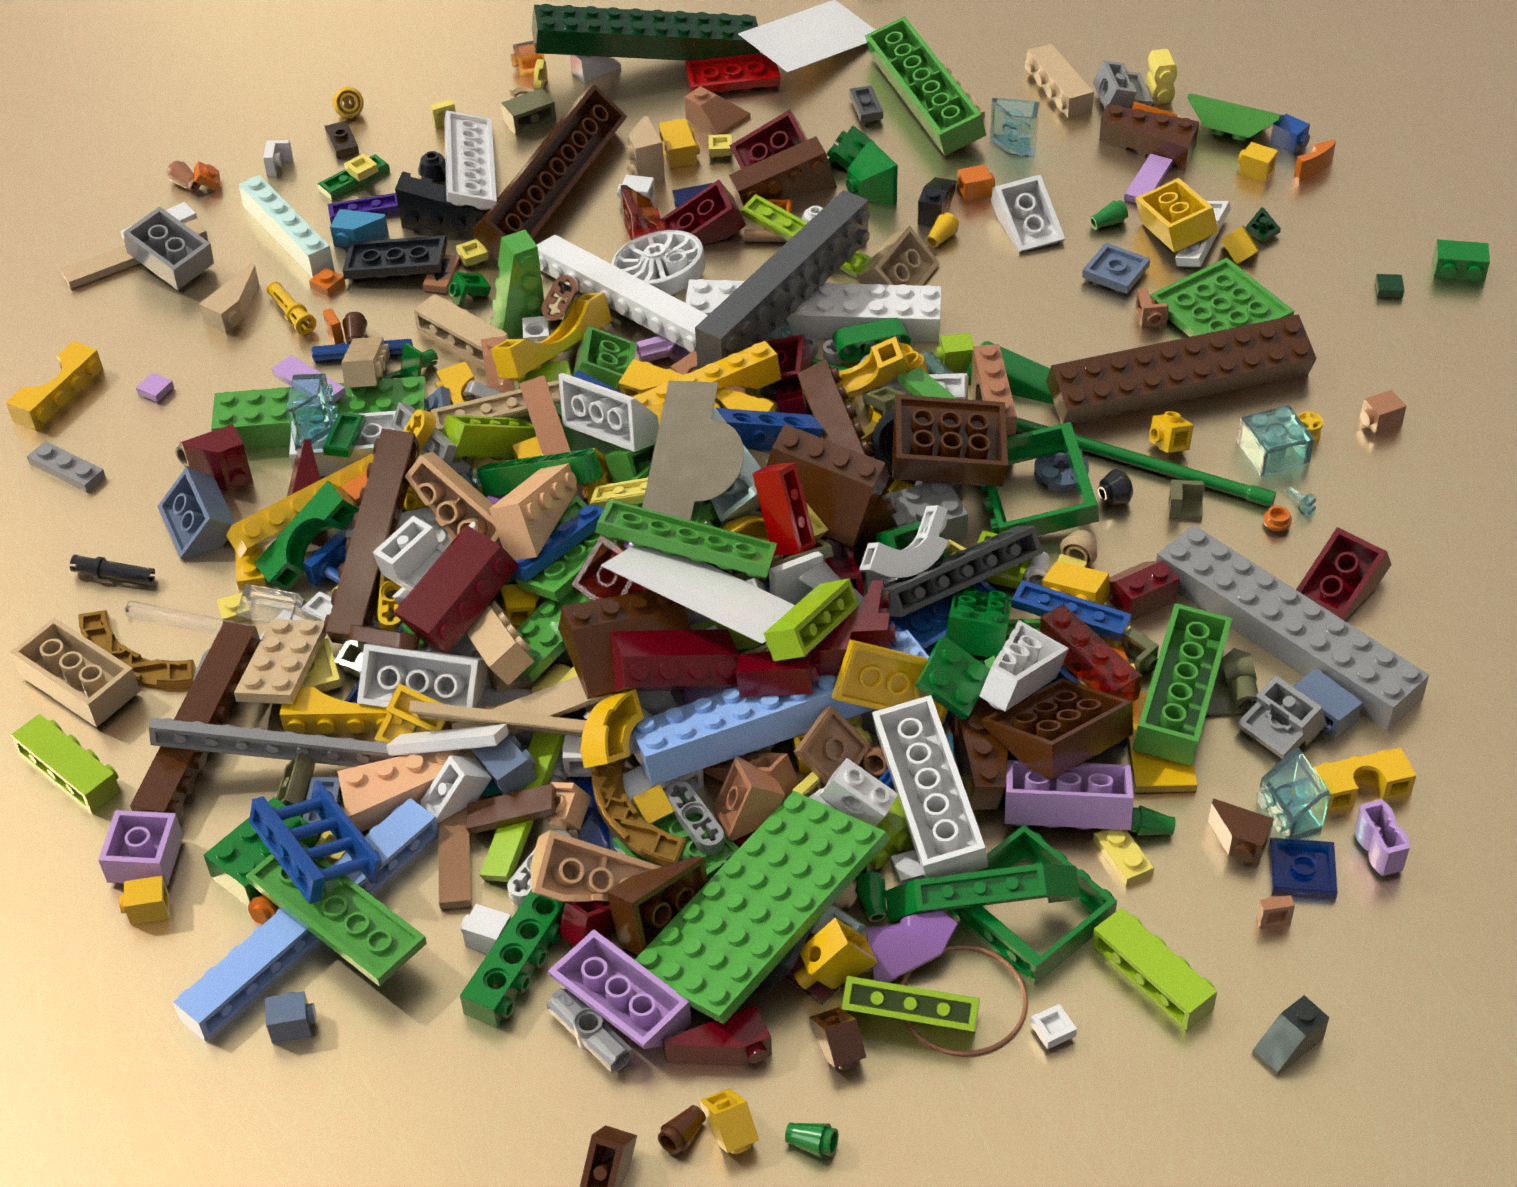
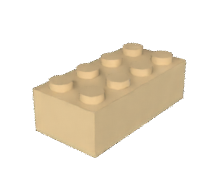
(75, 671)

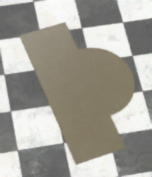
(692, 453)

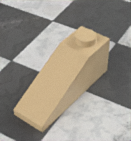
(231, 301)

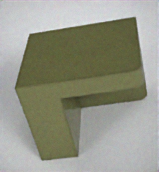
(1186, 499)

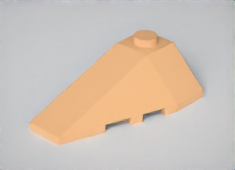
(579, 870)

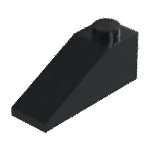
(935, 200)

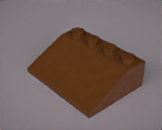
(949, 440)
(835, 481)
(589, 625)
(1061, 726)

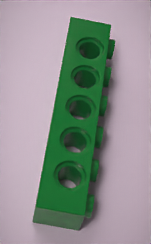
(513, 945)

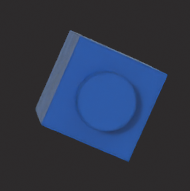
(1290, 134)

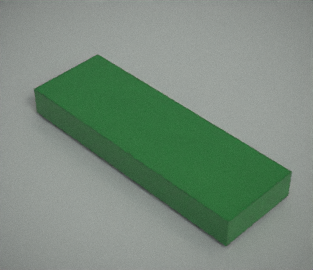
(344, 182)

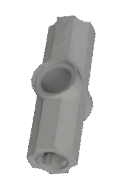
(600, 1041)

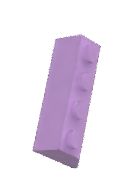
(622, 991)

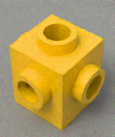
(1171, 432)

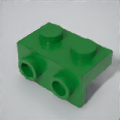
(848, 147)

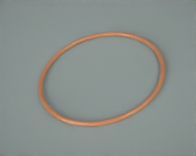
(998, 1044)

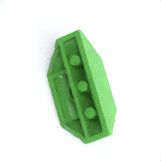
(1232, 117)

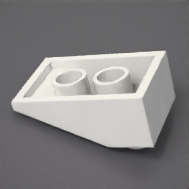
(1027, 214)

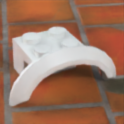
(409, 555)

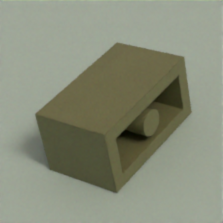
(528, 111)

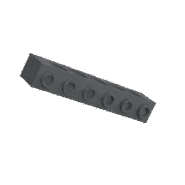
(963, 569)

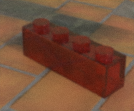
(1090, 655)

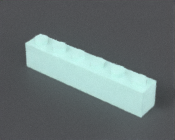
(286, 225)

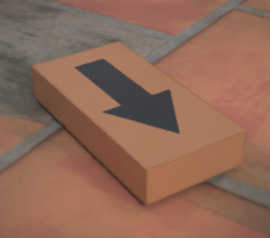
(440, 281)

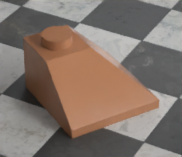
(712, 111)
(746, 799)

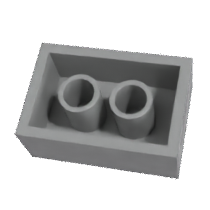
(168, 248)
(913, 502)

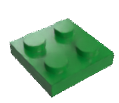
(953, 678)

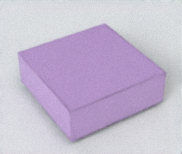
(154, 387)

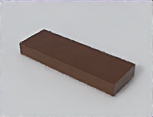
(511, 808)

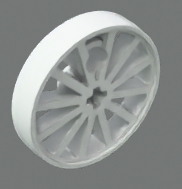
(663, 254)

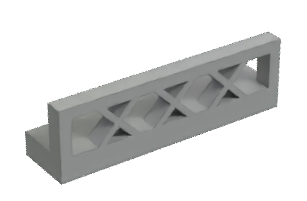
(437, 443)

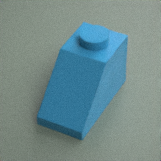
(357, 226)

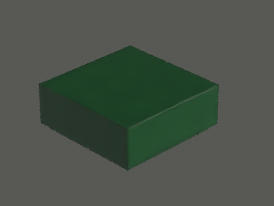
(1389, 285)

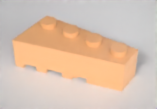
(451, 497)
(533, 510)
(379, 787)

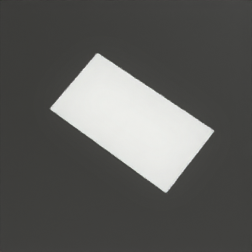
(809, 35)
(702, 589)

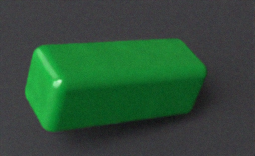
(1024, 376)

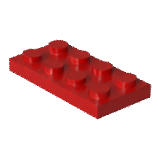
(733, 73)

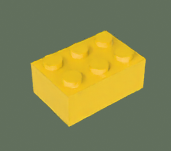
(1176, 215)

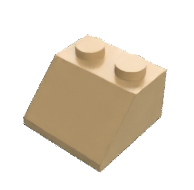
(645, 151)

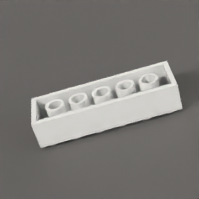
(930, 789)

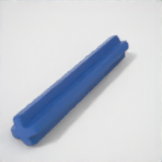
(338, 351)

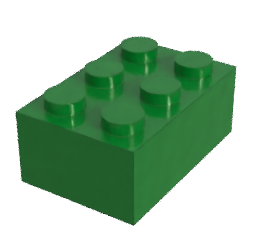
(242, 852)

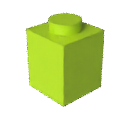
(956, 351)

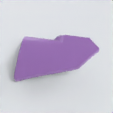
(909, 943)

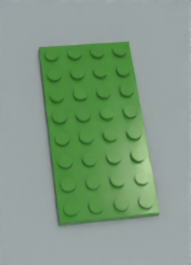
(760, 904)

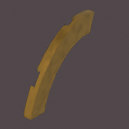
(152, 674)
(625, 820)

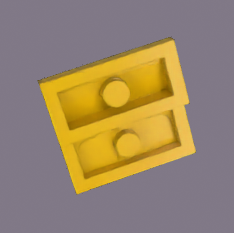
(401, 721)

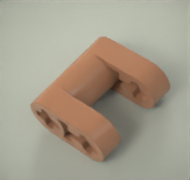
(558, 289)

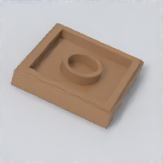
(830, 743)

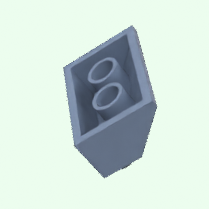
(196, 514)

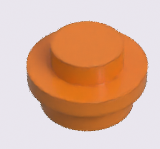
(1277, 518)
(262, 909)

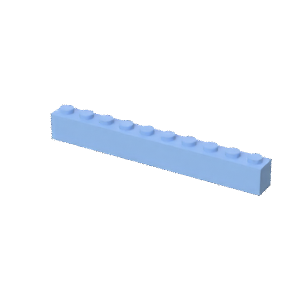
(283, 940)

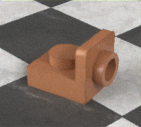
(1148, 312)

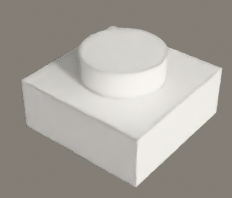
(1053, 1026)

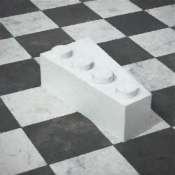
(1022, 667)

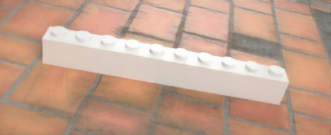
(623, 291)

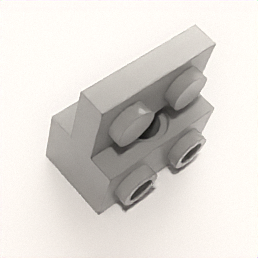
(1120, 87)
(1282, 718)

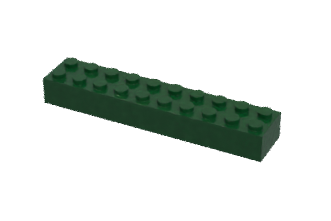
(639, 33)

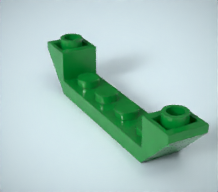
(983, 888)

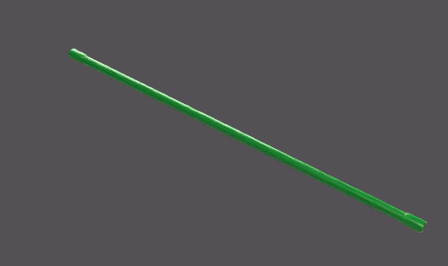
(1249, 492)

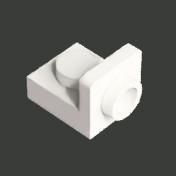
(276, 153)

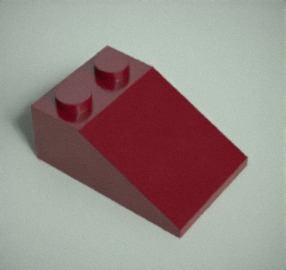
(768, 140)
(708, 215)
(1344, 573)

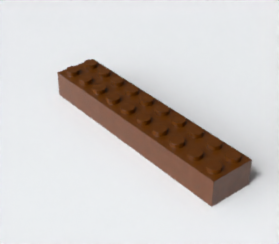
(551, 170)
(1180, 369)

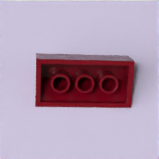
(456, 589)
(673, 660)

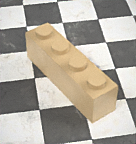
(1059, 80)
(455, 327)
(365, 362)
(500, 643)

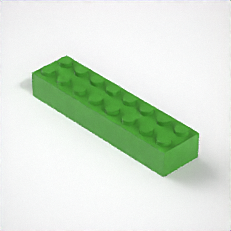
(925, 86)
(263, 419)

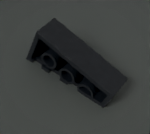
(425, 207)

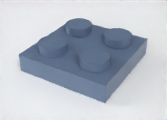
(1116, 268)

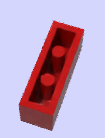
(784, 508)

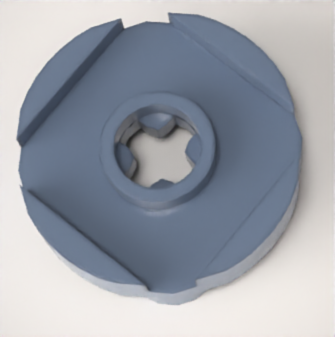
(1047, 471)

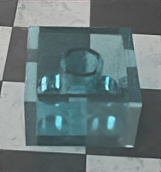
(1275, 440)

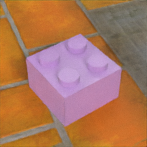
(140, 846)

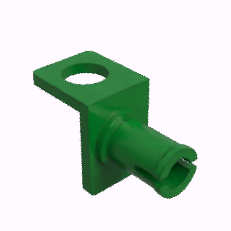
(413, 362)

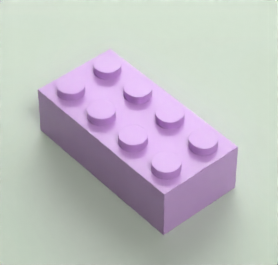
(1079, 798)

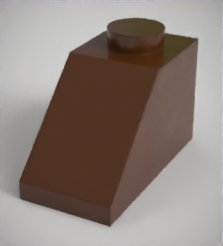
(1240, 830)
(838, 1037)
(608, 1158)

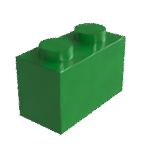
(1461, 260)

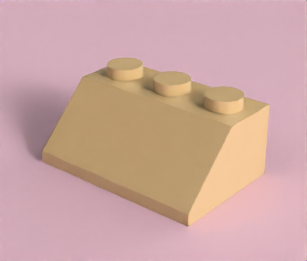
(900, 261)

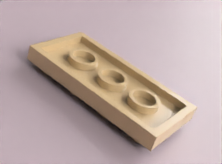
(281, 661)

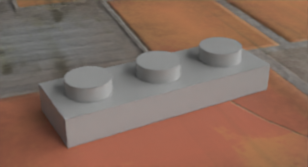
(66, 466)

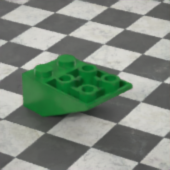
(979, 621)

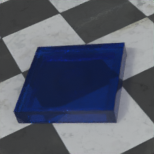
(1303, 868)

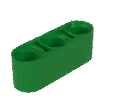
(856, 341)

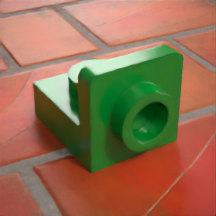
(468, 283)

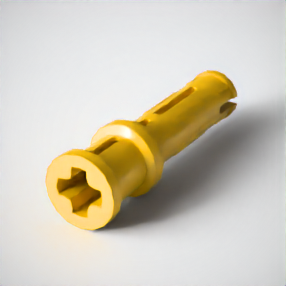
(294, 312)

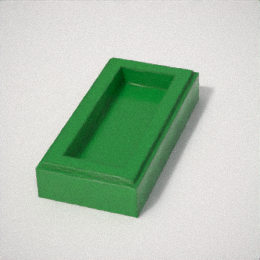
(344, 435)

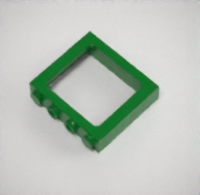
(1036, 445)
(1031, 848)

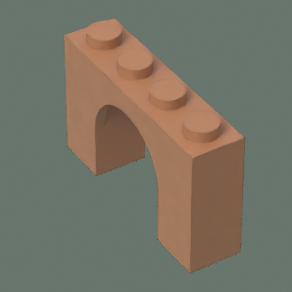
(991, 383)

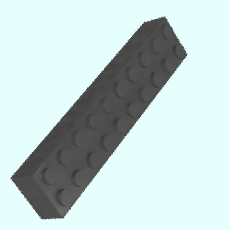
(785, 280)

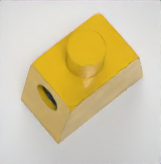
(834, 955)

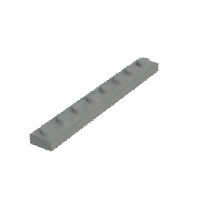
(264, 743)

